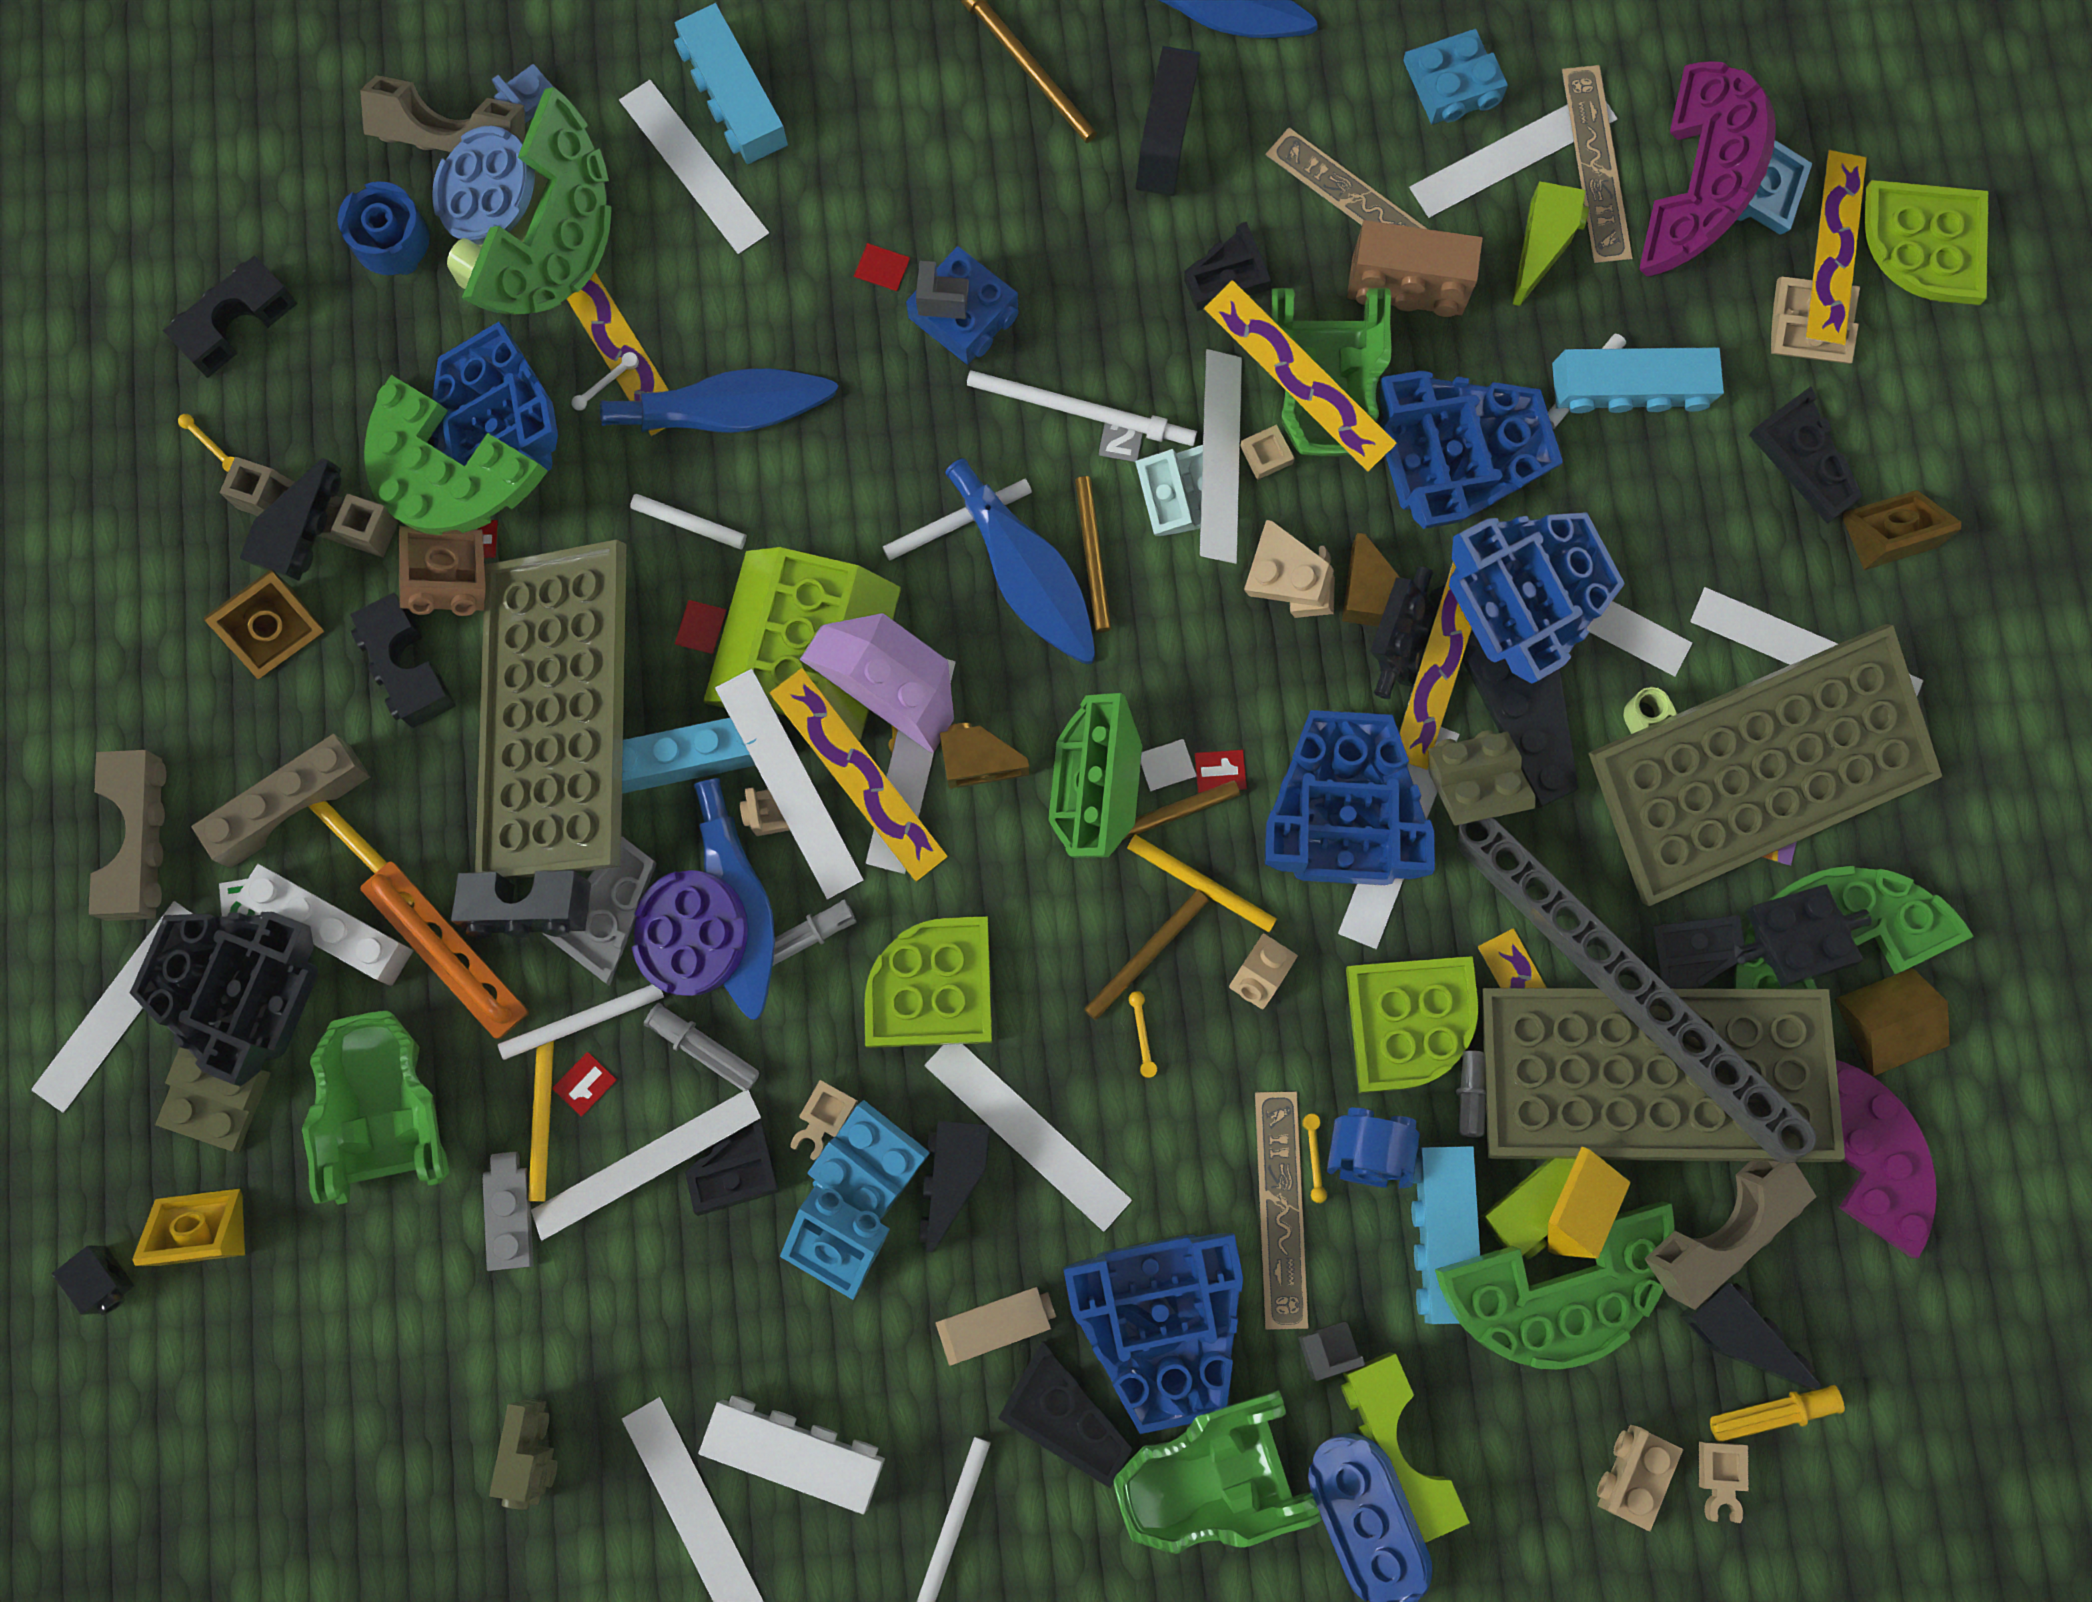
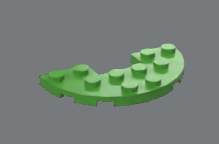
(567, 227)
(428, 486)
(1905, 921)
(1569, 1316)

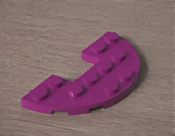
(1728, 167)
(1895, 1166)

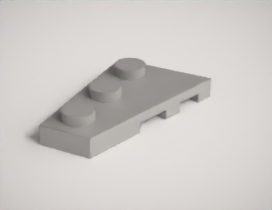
(610, 913)

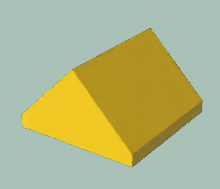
(1586, 1207)
(192, 1229)

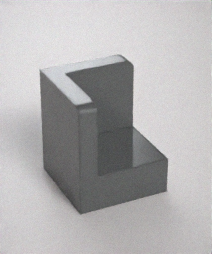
(940, 295)
(1330, 1351)

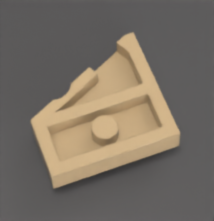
(1287, 570)

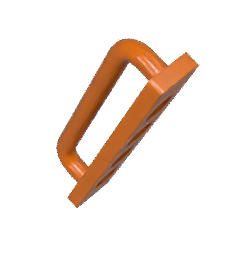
(467, 984)

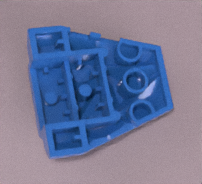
(492, 392)
(1462, 443)
(1532, 587)
(1349, 805)
(1162, 1323)

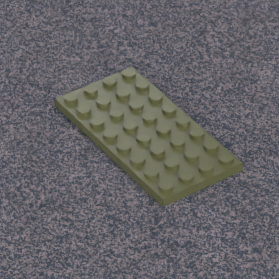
(552, 712)
(1766, 764)
(1581, 1074)

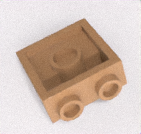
(441, 571)

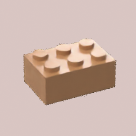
(1418, 265)

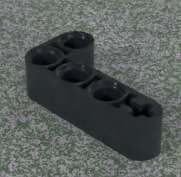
(1167, 121)

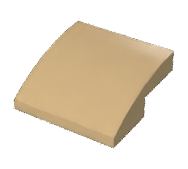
(1791, 320)

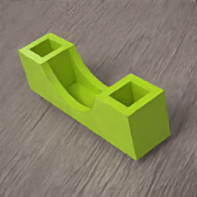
(1380, 1395)

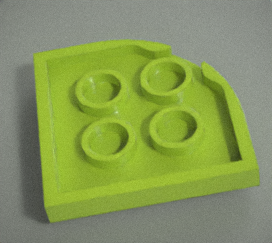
(1930, 239)
(931, 986)
(1410, 1020)

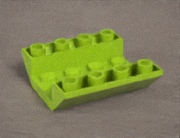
(778, 611)

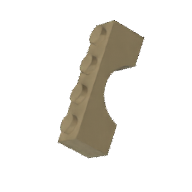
(399, 114)
(349, 518)
(247, 820)
(129, 883)
(1765, 1203)

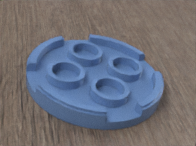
(482, 184)

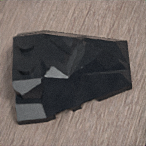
(228, 987)

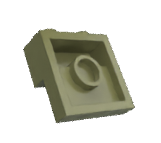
(1480, 777)
(208, 1106)
(521, 1465)

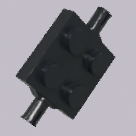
(1403, 632)
(1803, 936)

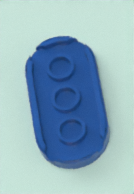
(1369, 1520)

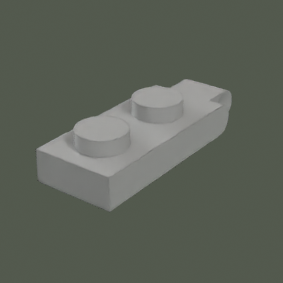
(507, 1214)

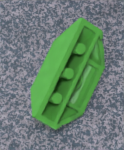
(1096, 777)

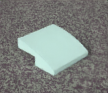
(1173, 489)

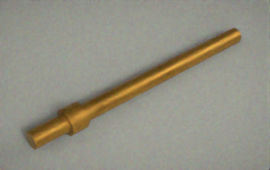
(1031, 67)

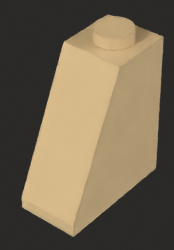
(995, 1325)

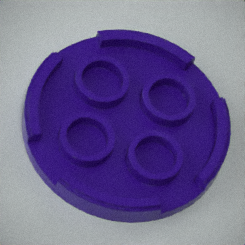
(689, 933)

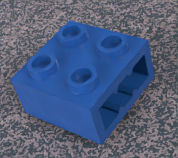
(989, 308)

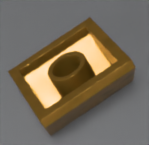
(1898, 528)
(264, 623)
(1896, 1020)

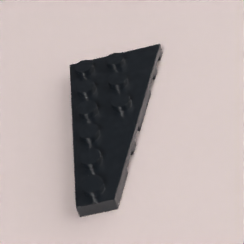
(1530, 714)

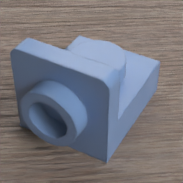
(523, 90)

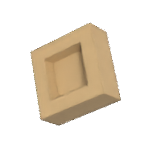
(1267, 452)

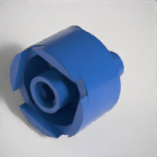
(384, 229)
(1374, 1149)

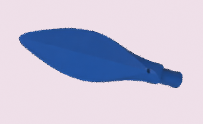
(1249, 17)
(724, 402)
(1028, 569)
(728, 861)

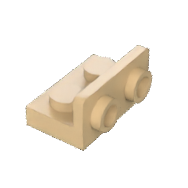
(1638, 1476)

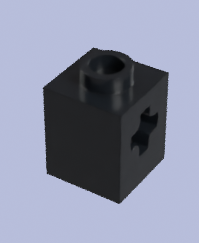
(94, 1280)

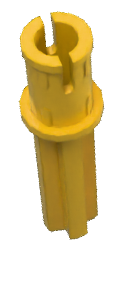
(1777, 1413)

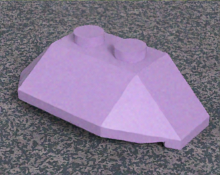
(887, 674)

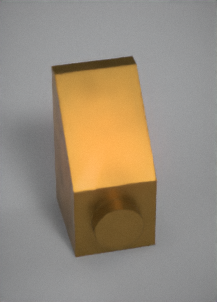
(1367, 583)
(979, 757)

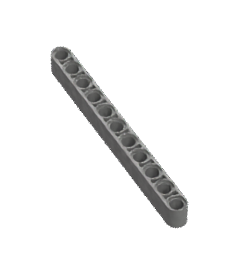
(1637, 1003)

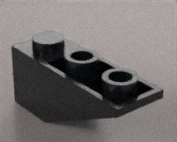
(287, 529)
(958, 1168)
(1736, 1331)

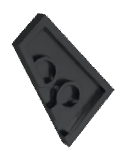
(1803, 451)
(1063, 1419)

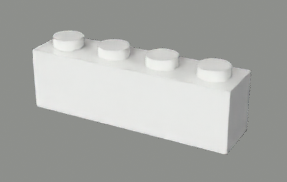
(330, 926)
(792, 1455)

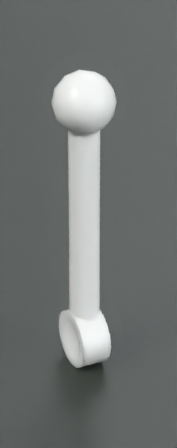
(629, 361)

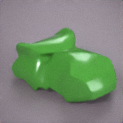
(1347, 351)
(369, 1109)
(1214, 1483)

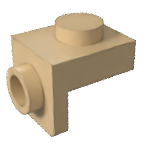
(762, 813)
(1263, 971)

